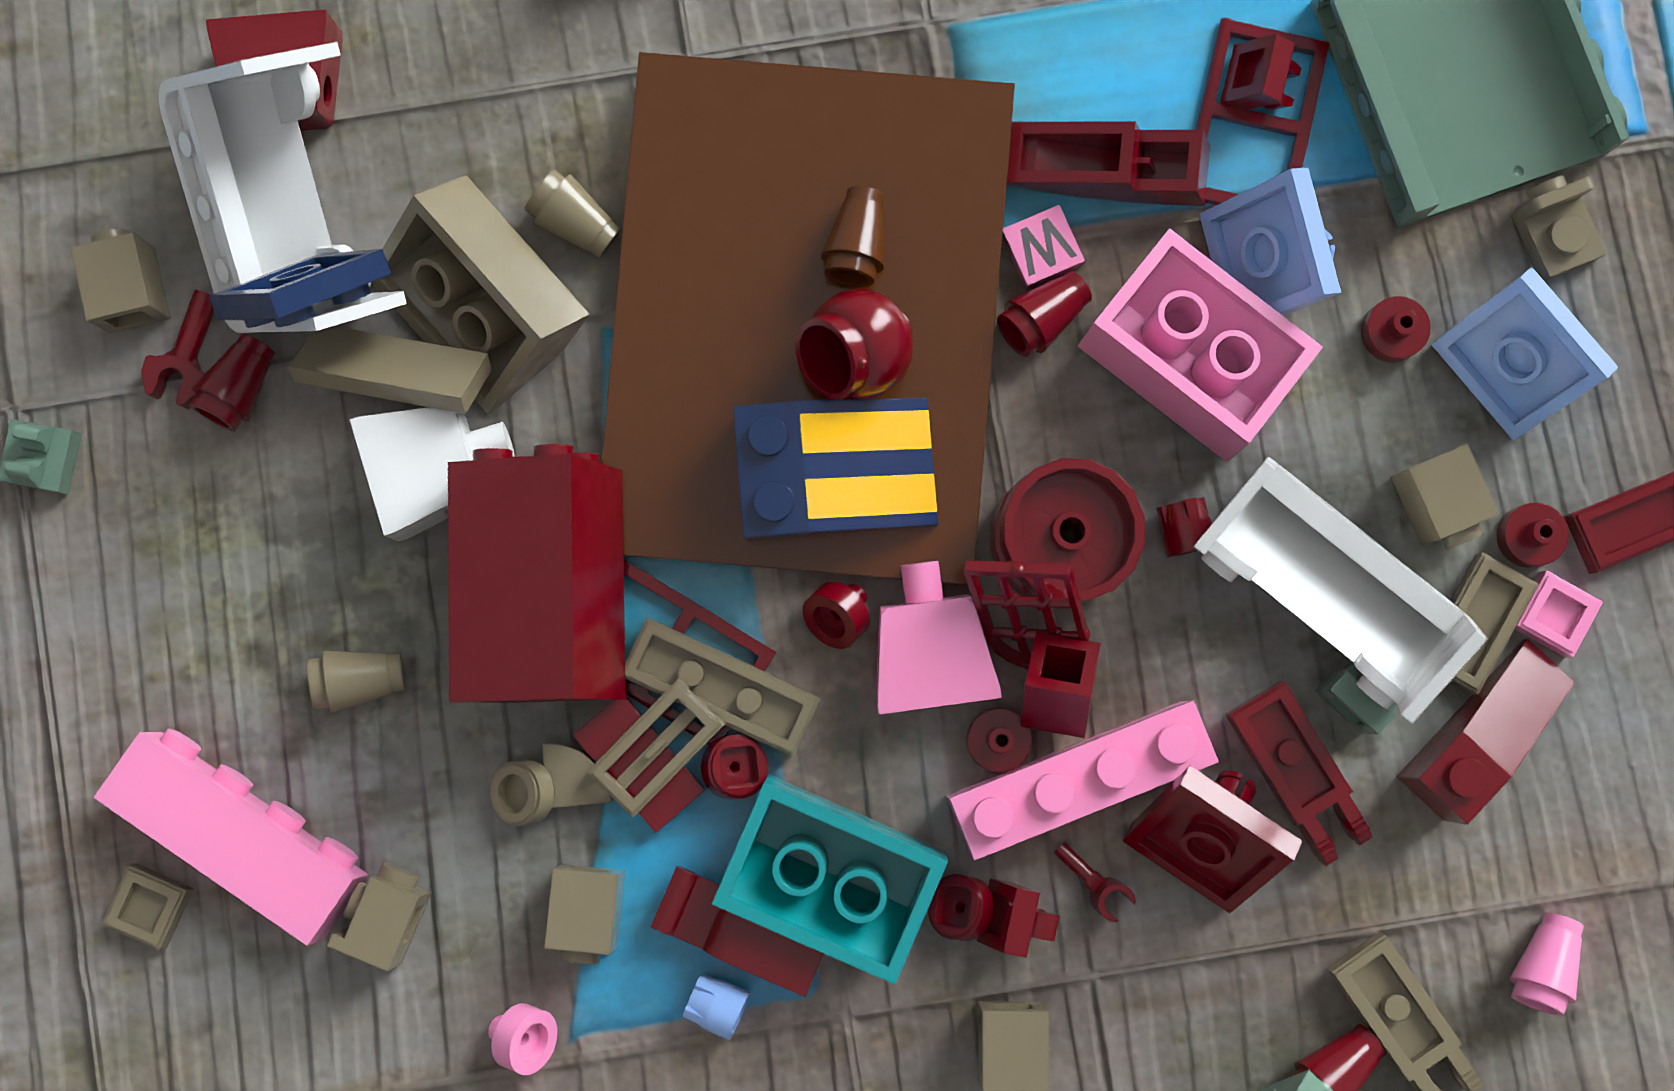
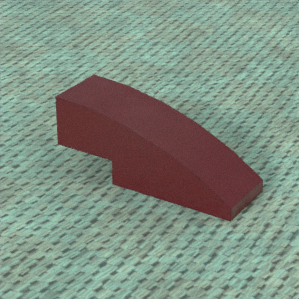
(1110, 161)

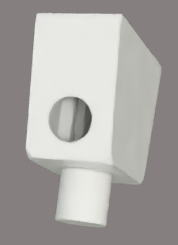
(409, 460)

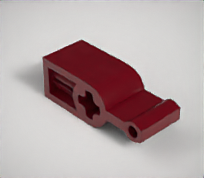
(690, 916)

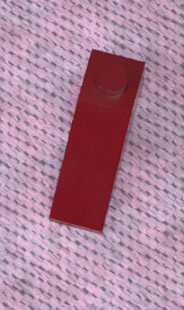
(1488, 736)

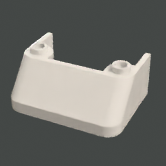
(251, 174)
(1343, 587)

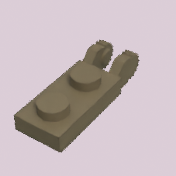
(1401, 1014)

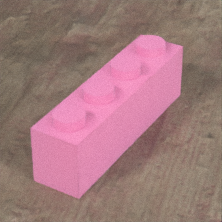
(1081, 779)
(232, 834)

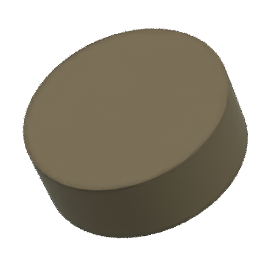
(521, 792)

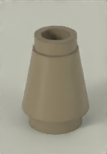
(571, 214)
(353, 678)

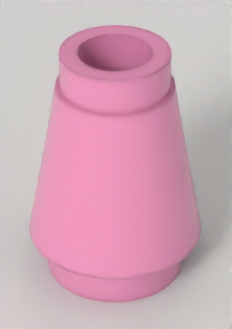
(1549, 966)

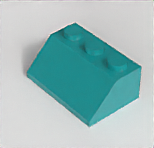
(831, 879)

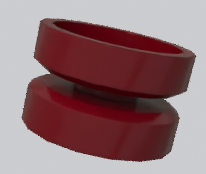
(1079, 498)

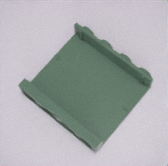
(1470, 95)

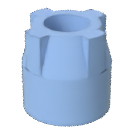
(716, 1005)

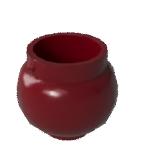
(855, 346)

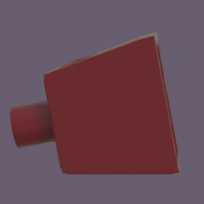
(270, 34)

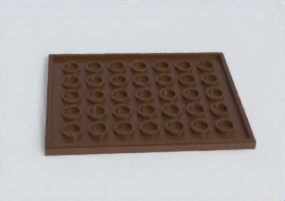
(724, 264)

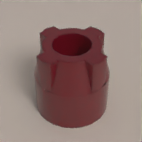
(1183, 525)

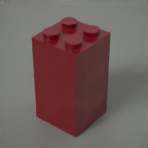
(535, 577)

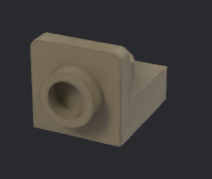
(1558, 227)

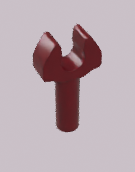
(183, 355)

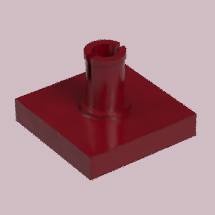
(1213, 837)

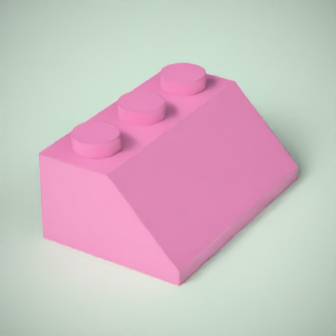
(1199, 346)

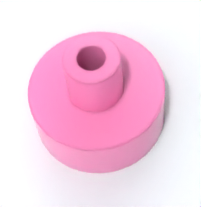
(523, 1038)

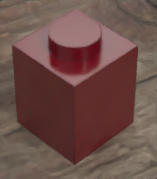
(1060, 684)

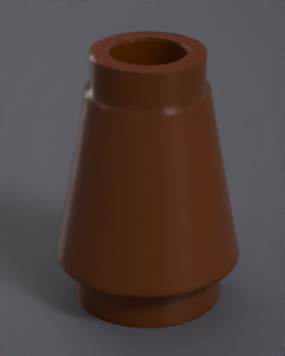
(856, 240)

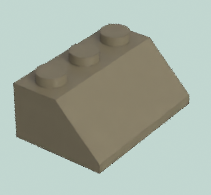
(478, 287)

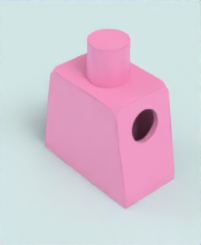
(931, 647)

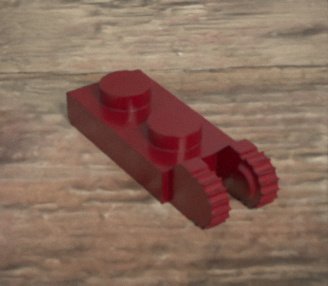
(1297, 767)

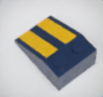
(834, 467)

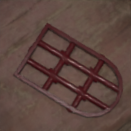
(1010, 601)

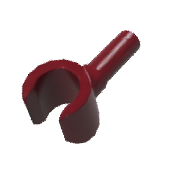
(1093, 880)

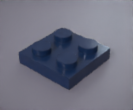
(291, 291)

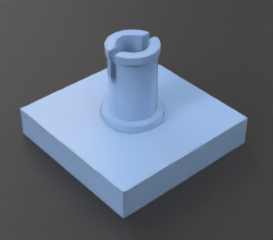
(1275, 242)
(1524, 354)

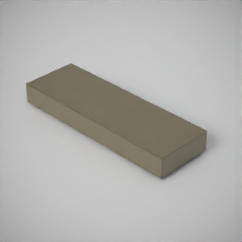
(391, 368)
(731, 688)

